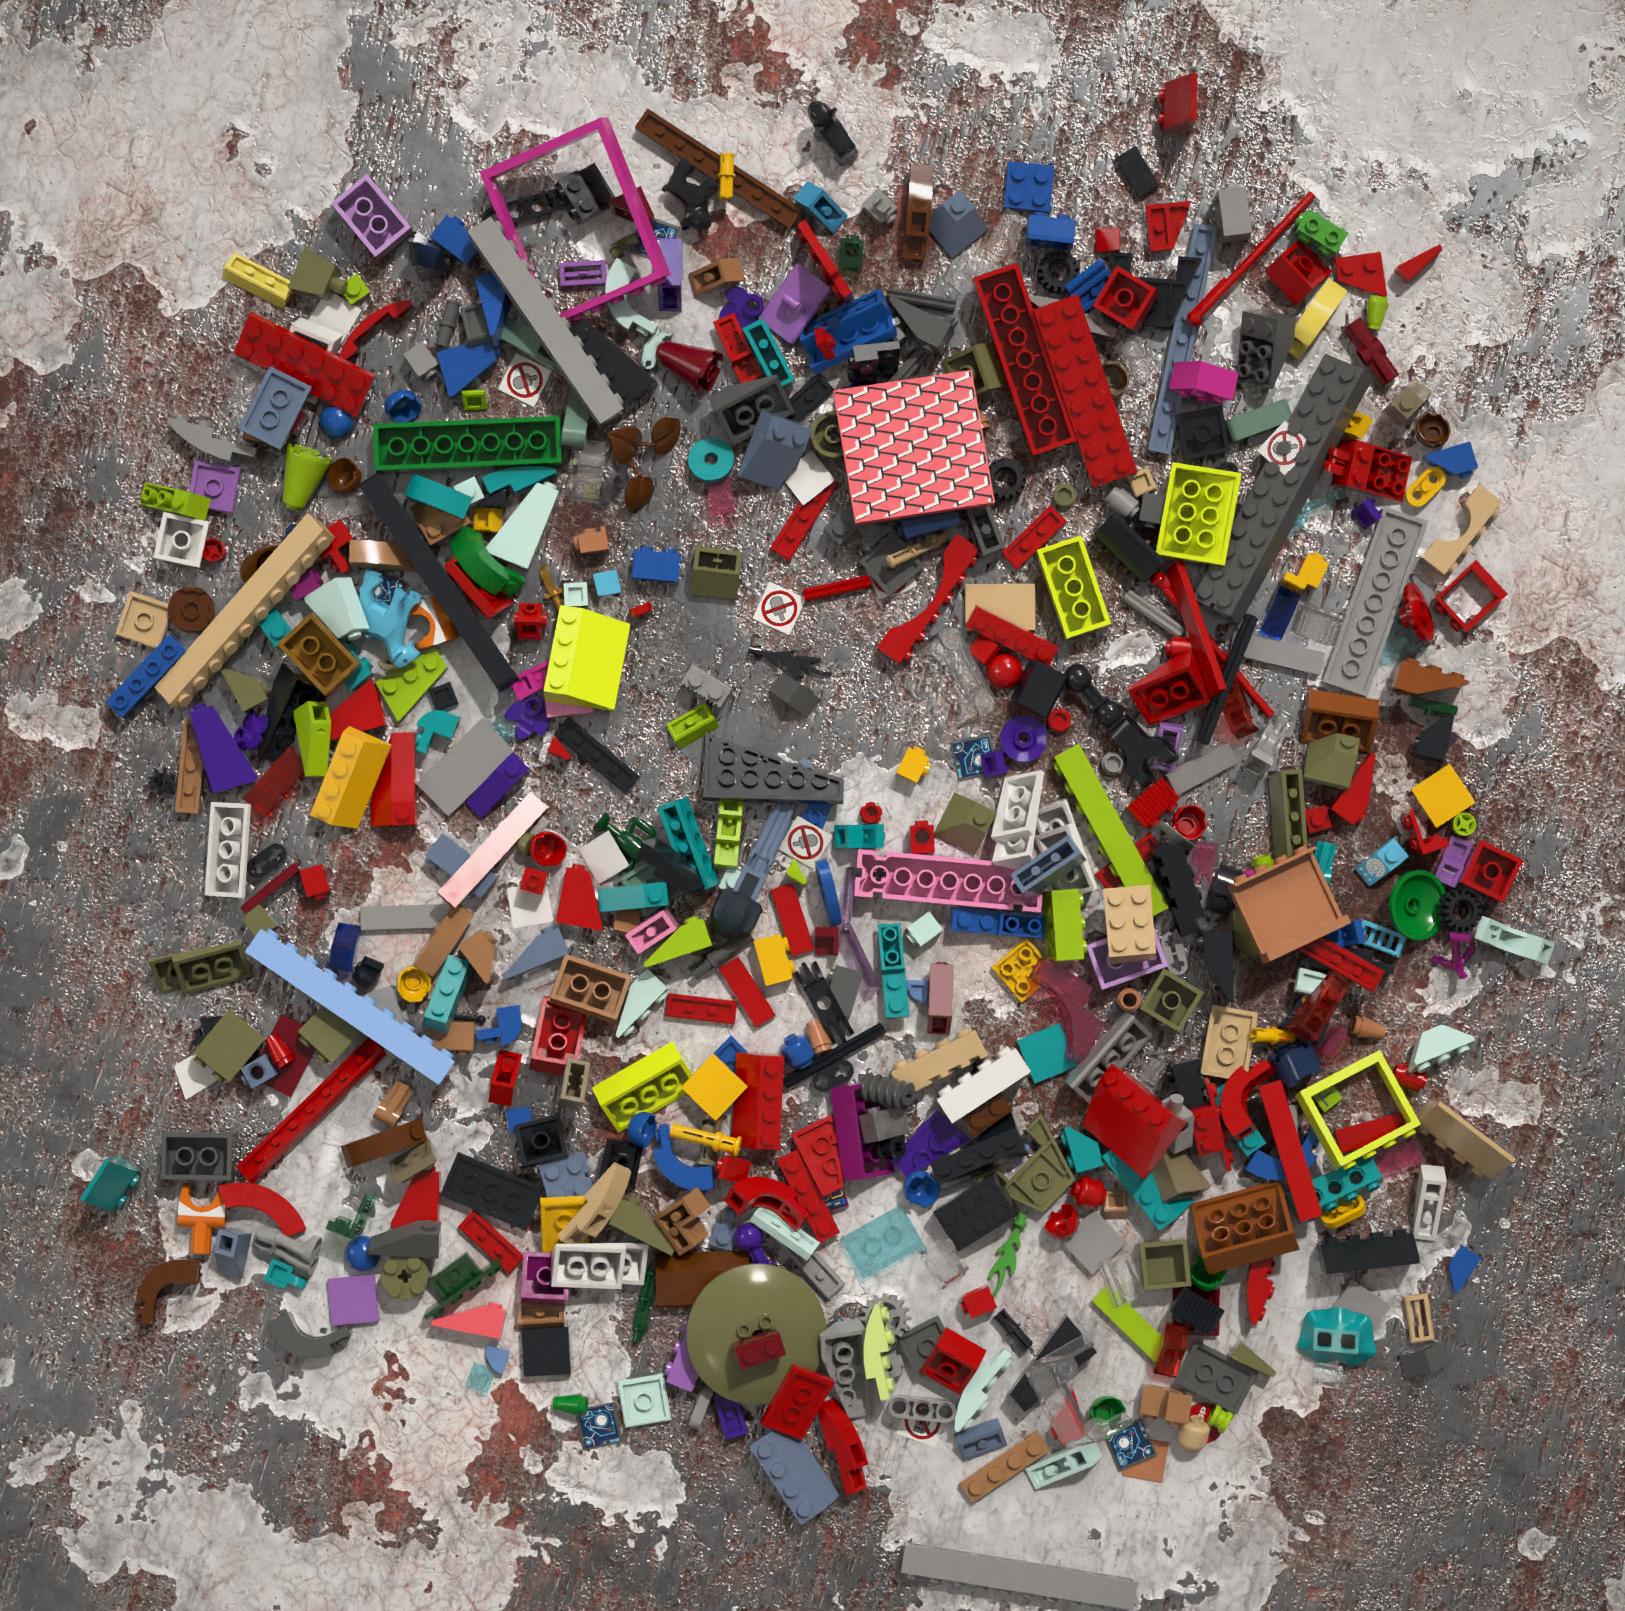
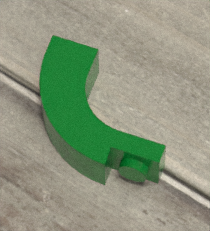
(481, 566)

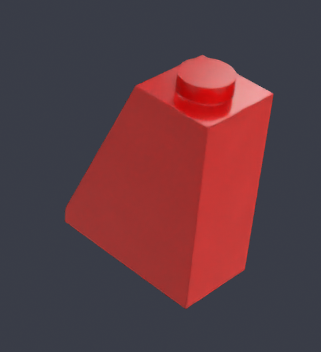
(360, 711)
(578, 900)
(421, 1199)

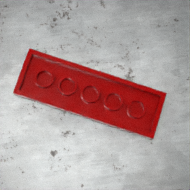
(328, 374)

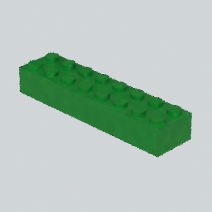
(467, 444)

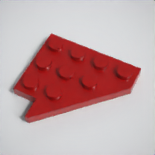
(827, 266)

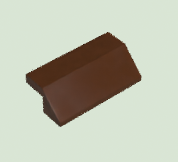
(685, 1275)

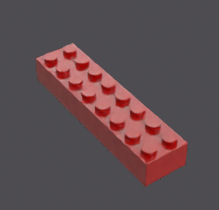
(1024, 359)
(1085, 390)

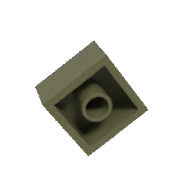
(1170, 1000)

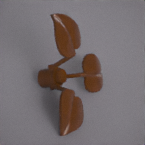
(624, 447)

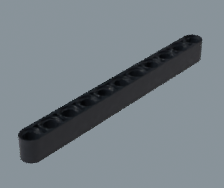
(439, 582)

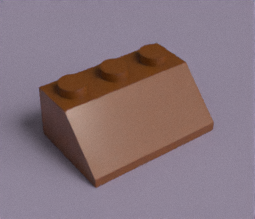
(1339, 713)

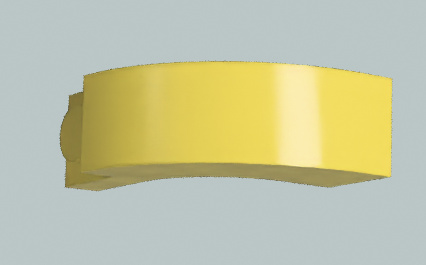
(1316, 316)

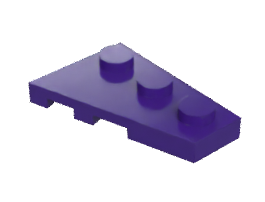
(928, 1142)

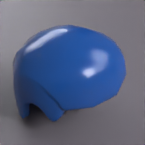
(403, 406)
(336, 422)
(642, 1129)
(921, 1188)
(357, 1254)

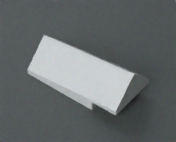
(1017, 819)
(1054, 824)
(598, 1265)

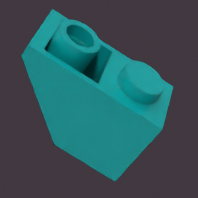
(1083, 1150)

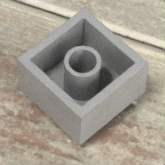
(1233, 214)

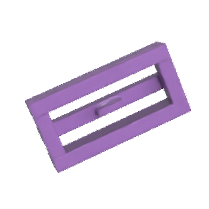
(579, 264)

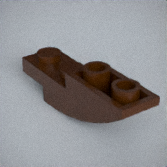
(917, 211)

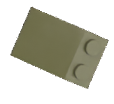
(638, 1222)

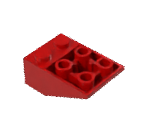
(1374, 471)

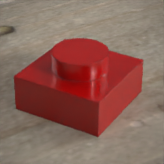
(825, 343)
(1317, 819)

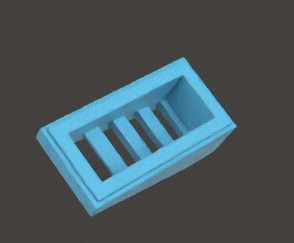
(1400, 945)

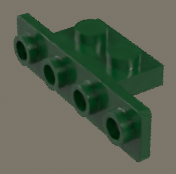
(456, 1279)

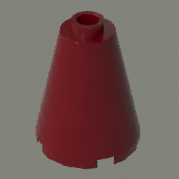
(691, 364)

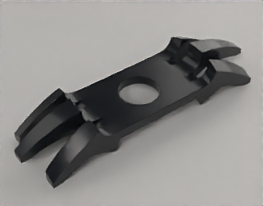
(833, 1013)

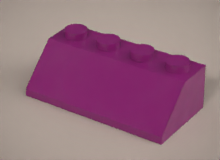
(856, 1157)

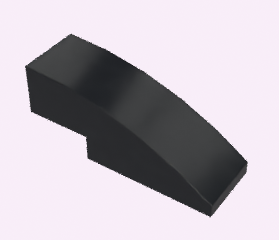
(670, 866)

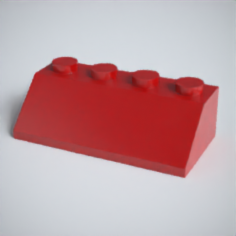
(760, 1104)

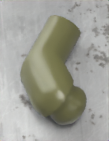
(619, 246)

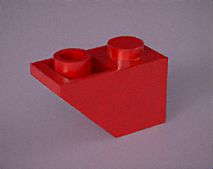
(733, 1168)

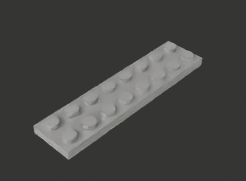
(1375, 602)

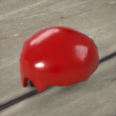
(1004, 671)
(1189, 822)
(547, 849)
(1063, 1223)

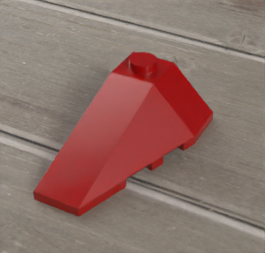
(396, 789)

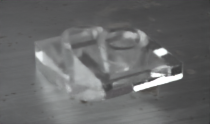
(347, 506)

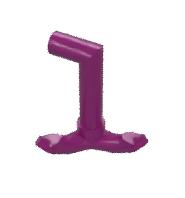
(1457, 962)

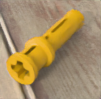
(717, 1141)

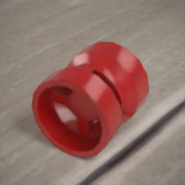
(1337, 455)
(211, 549)

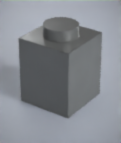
(1151, 510)

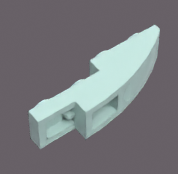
(973, 1397)

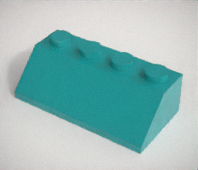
(1146, 1192)

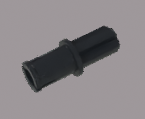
(1013, 1330)

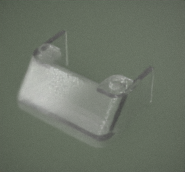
(1048, 1382)

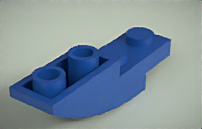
(997, 922)

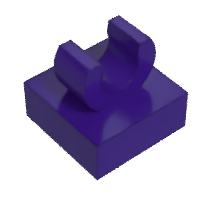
(1367, 513)
(993, 763)

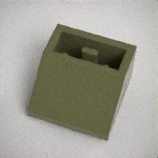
(716, 573)

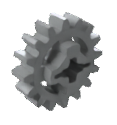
(894, 1314)

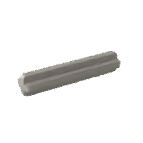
(1154, 614)

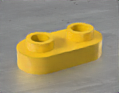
(1425, 487)
(1344, 1213)

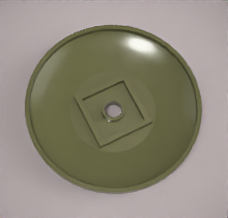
(736, 1306)

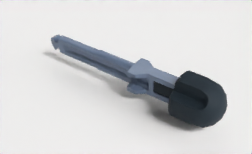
(736, 910)

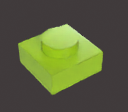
(356, 290)

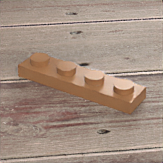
(190, 774)
(1004, 1466)

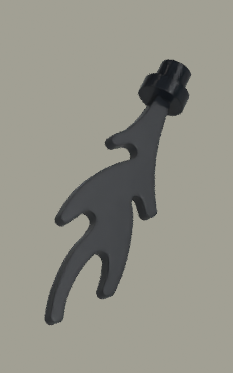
(791, 663)

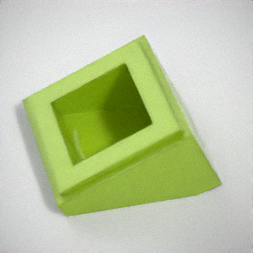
(795, 873)

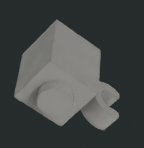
(880, 208)

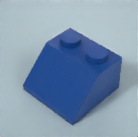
(1050, 231)

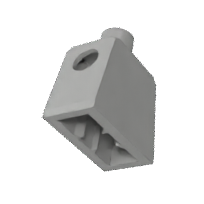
(1185, 1137)

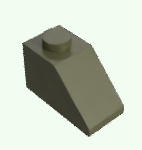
(247, 690)

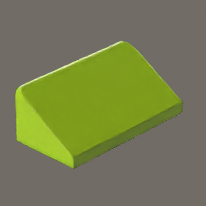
(692, 725)

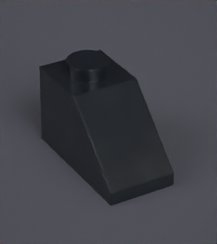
(1434, 740)

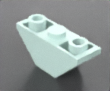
(1438, 1046)

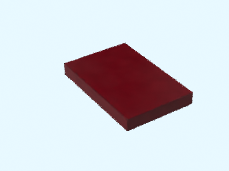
(289, 1078)

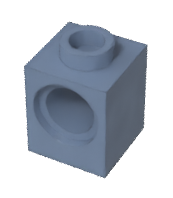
(267, 1066)

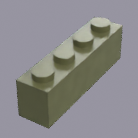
(1287, 811)

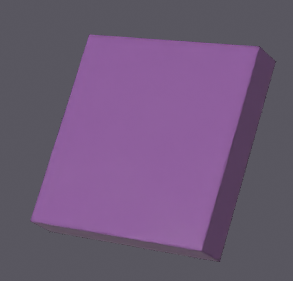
(217, 483)
(353, 1299)

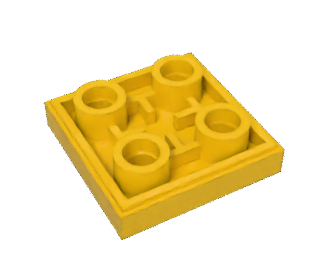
(1442, 795)
(1016, 968)

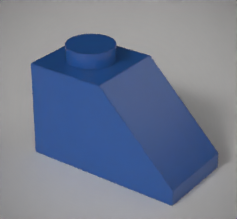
(1454, 460)

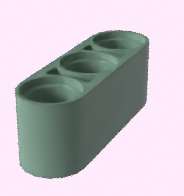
(1257, 421)
(575, 423)

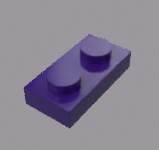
(730, 1417)

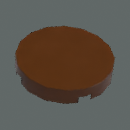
(190, 609)

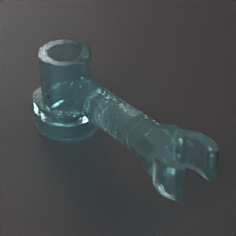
(1331, 497)

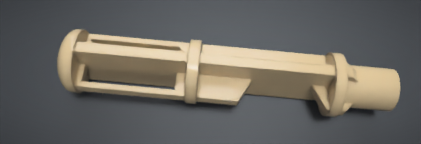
(916, 549)

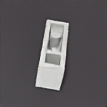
(1429, 1201)

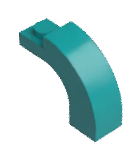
(438, 496)

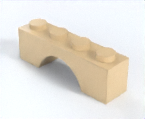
(1478, 508)

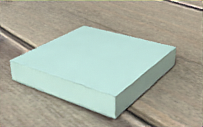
(644, 1400)

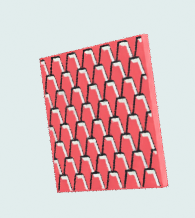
(913, 447)

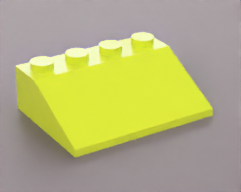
(1198, 514)
(586, 659)

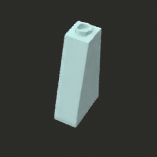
(523, 531)

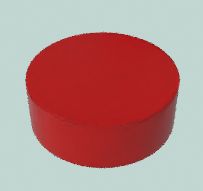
(640, 609)
(1059, 720)

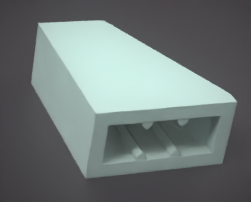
(339, 608)

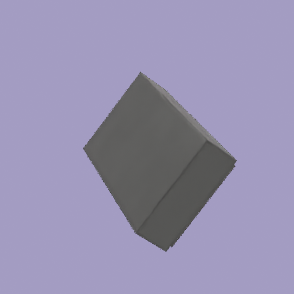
(475, 324)

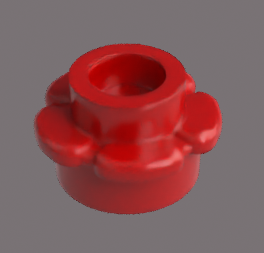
(864, 813)

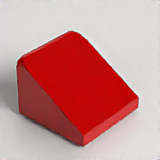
(1107, 240)
(558, 749)

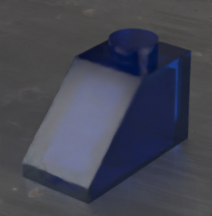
(345, 947)

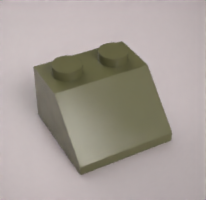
(984, 366)

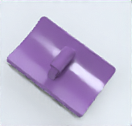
(795, 303)

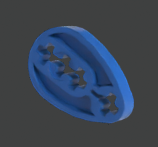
(828, 891)

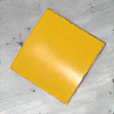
(714, 1086)

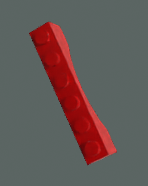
(956, 559)

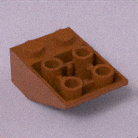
(1415, 680)

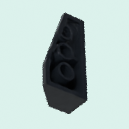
(427, 258)
(288, 693)

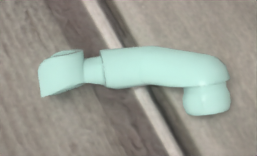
(649, 350)

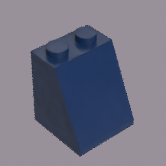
(926, 525)

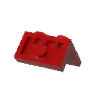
(1416, 842)

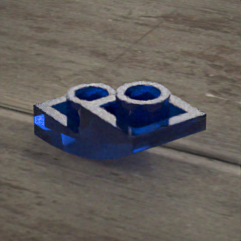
(1280, 612)

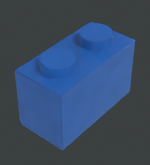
(453, 239)
(656, 566)

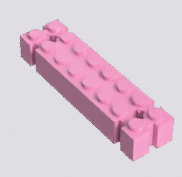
(941, 881)

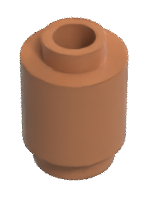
(1135, 1003)

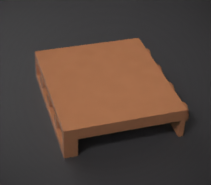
(1286, 904)

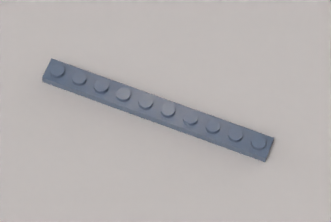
(1181, 343)

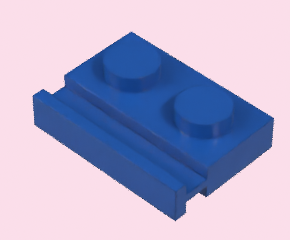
(1089, 284)

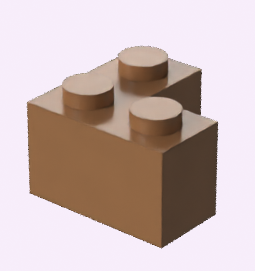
(681, 1223)
(1165, 1402)

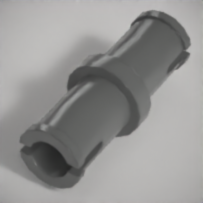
(447, 324)

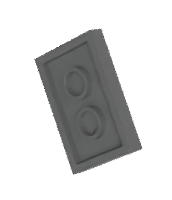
(1215, 1376)

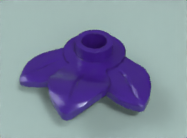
(738, 304)
(526, 719)
(250, 733)

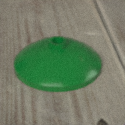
(1422, 893)

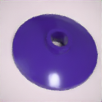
(1026, 726)

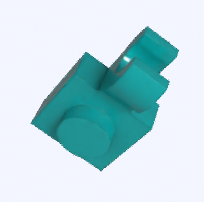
(282, 1274)

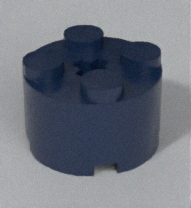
(1295, 1062)

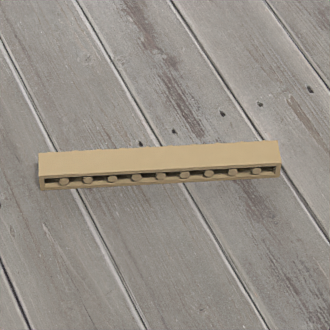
(244, 612)

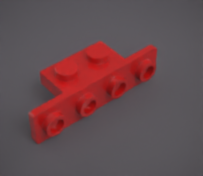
(1207, 1128)

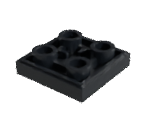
(546, 1351)

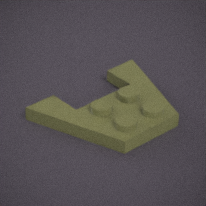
(1043, 1175)

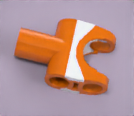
(441, 627)
(200, 1219)

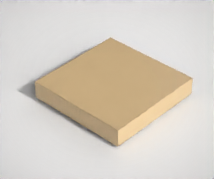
(143, 620)

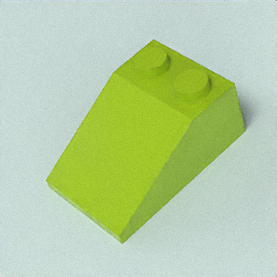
(683, 941)

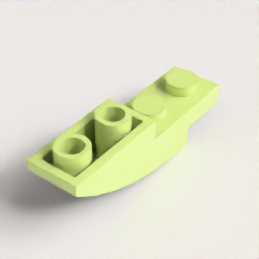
(876, 1342)

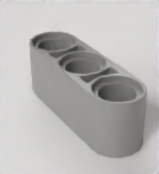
(933, 1413)

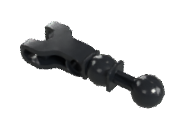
(1122, 727)

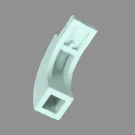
(624, 315)
(1514, 941)

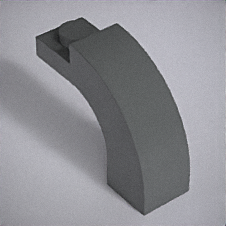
(301, 1344)

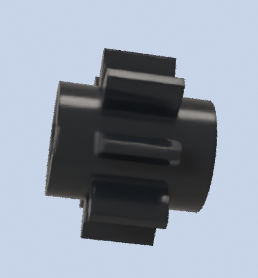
(156, 785)

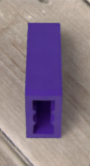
(218, 751)

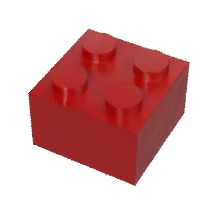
(1126, 299)
(1490, 871)

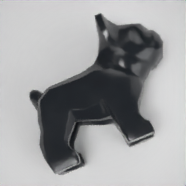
(831, 131)
(691, 196)

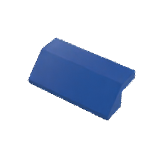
(855, 323)

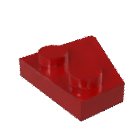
(1362, 272)

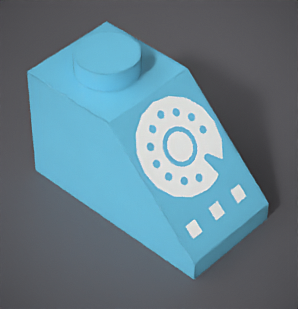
(1381, 862)

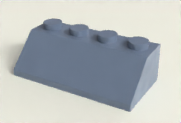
(794, 1473)

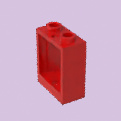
(1488, 584)

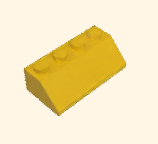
(350, 779)

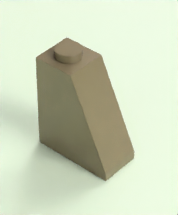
(1407, 401)
(573, 1084)
(1178, 1177)

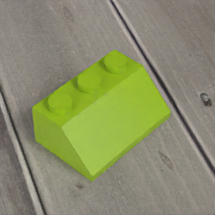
(1064, 924)

